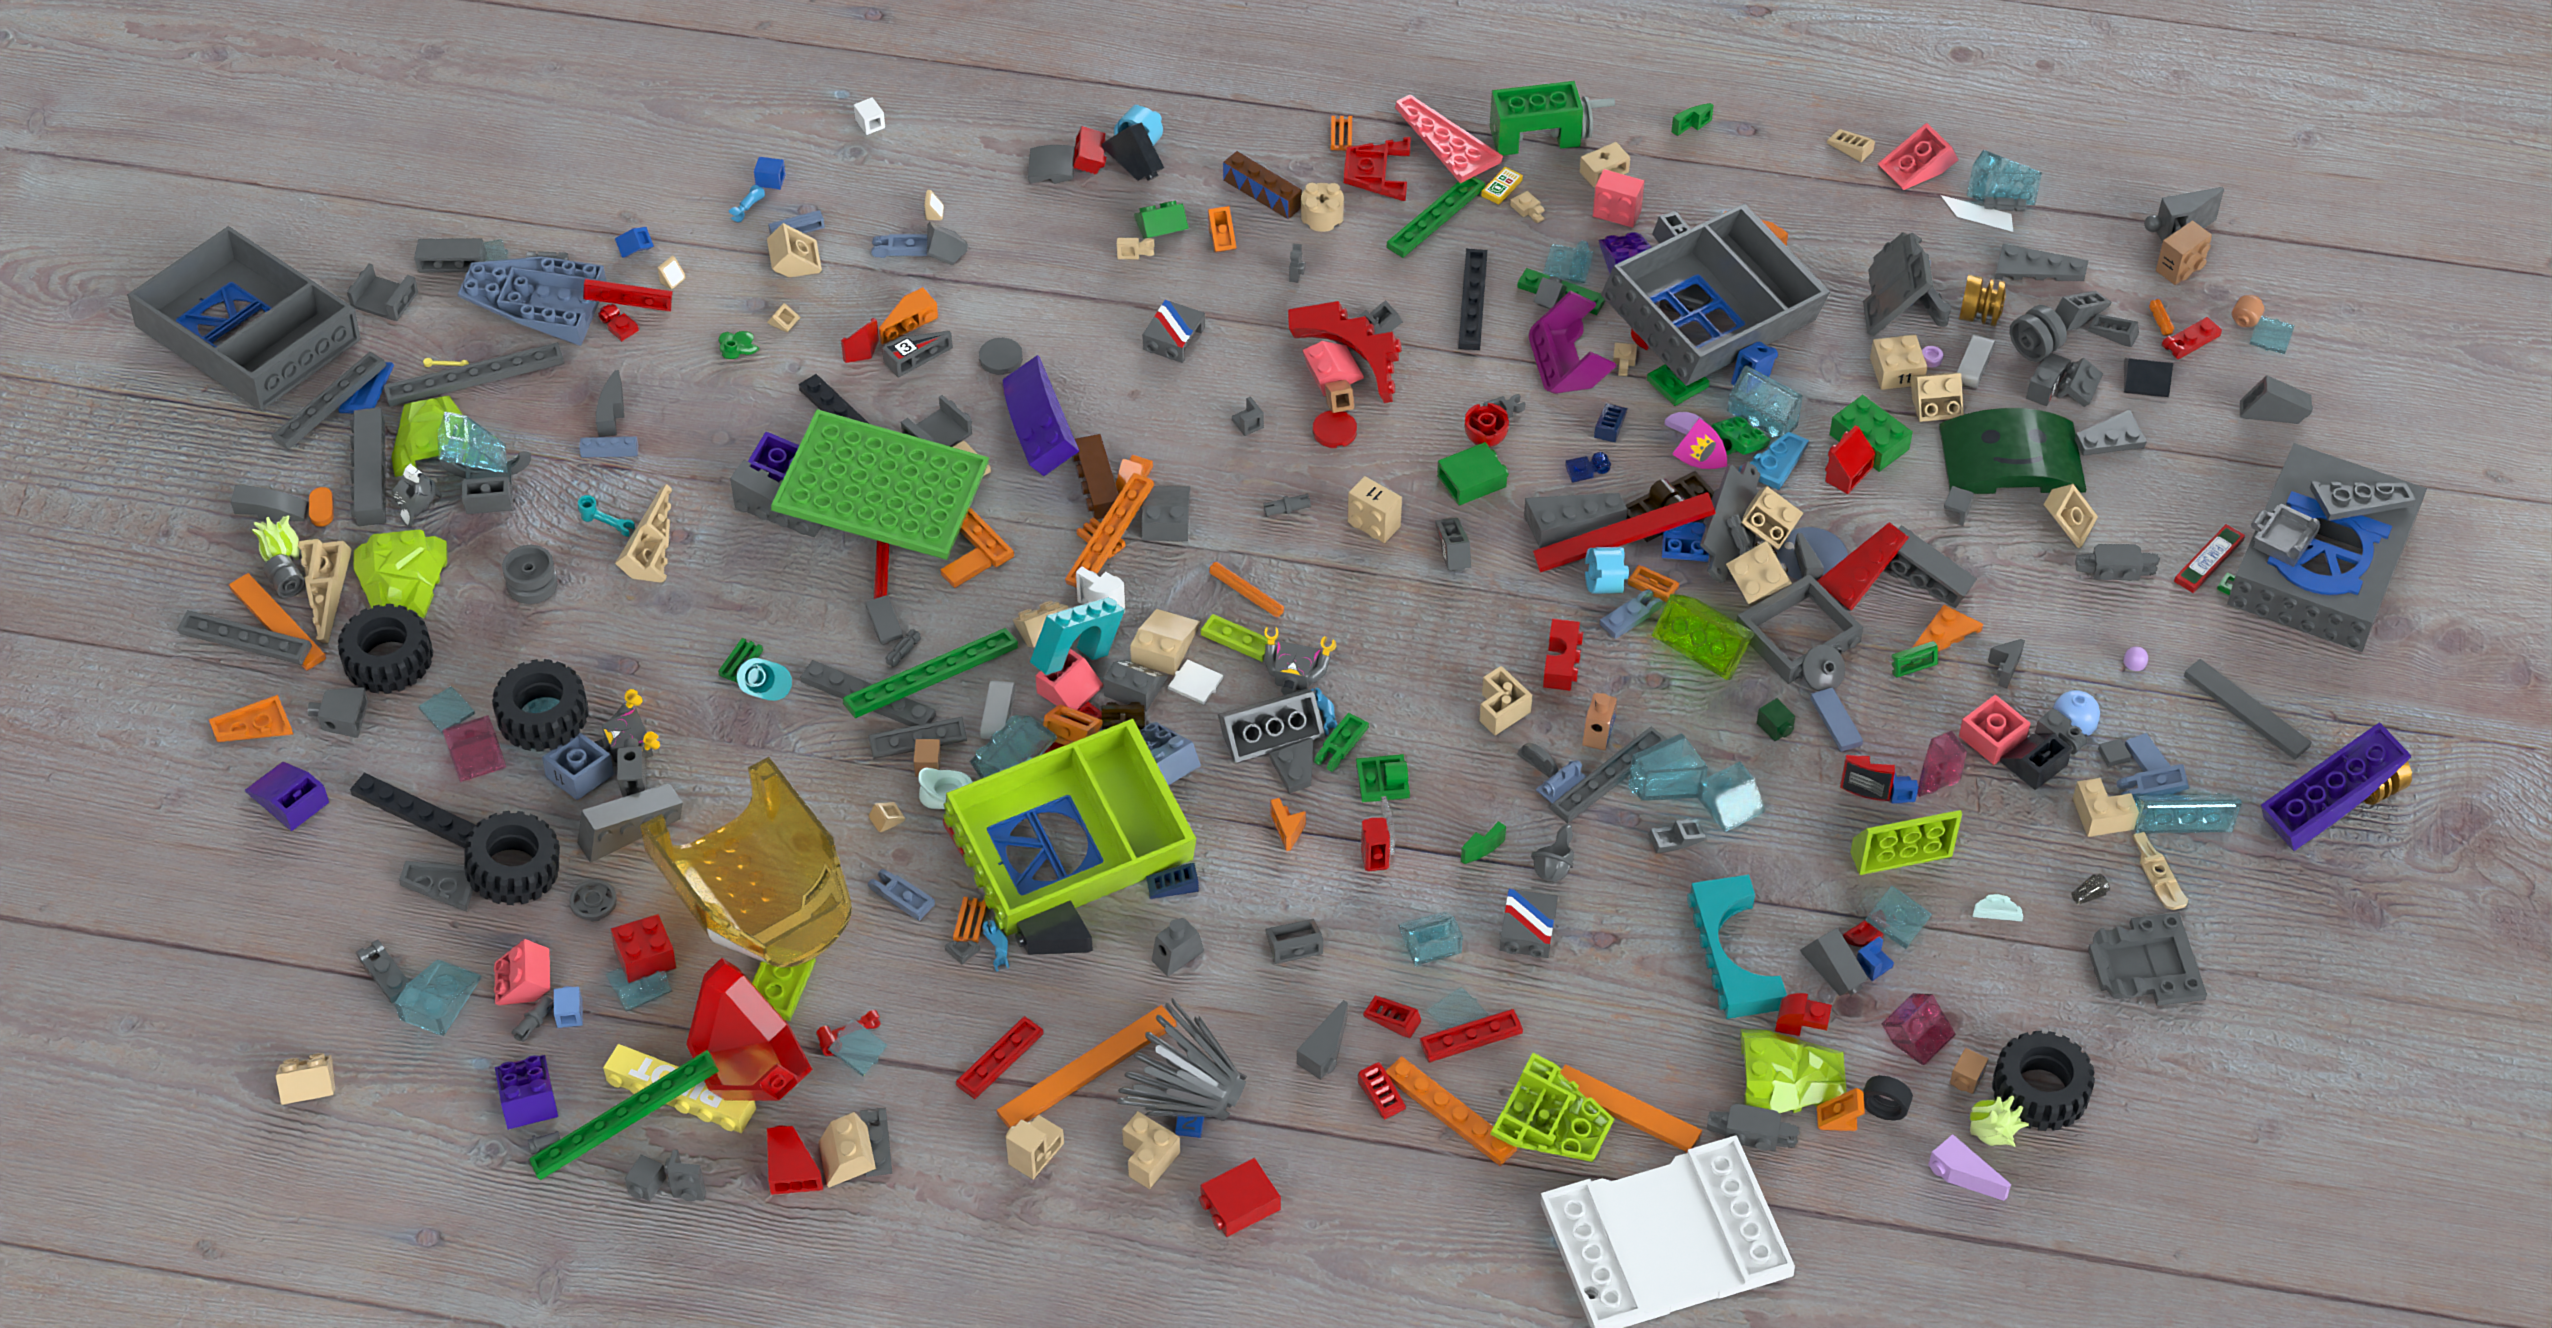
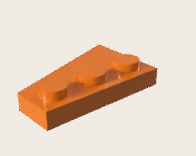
(252, 721)

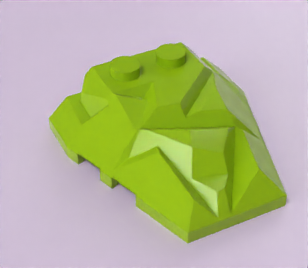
(419, 431)
(400, 568)
(1789, 1072)
(1552, 1114)

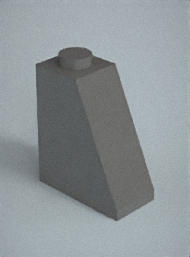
(2276, 402)
(1835, 962)

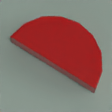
(1862, 934)

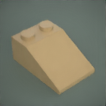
(1163, 641)

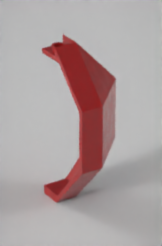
(746, 1039)

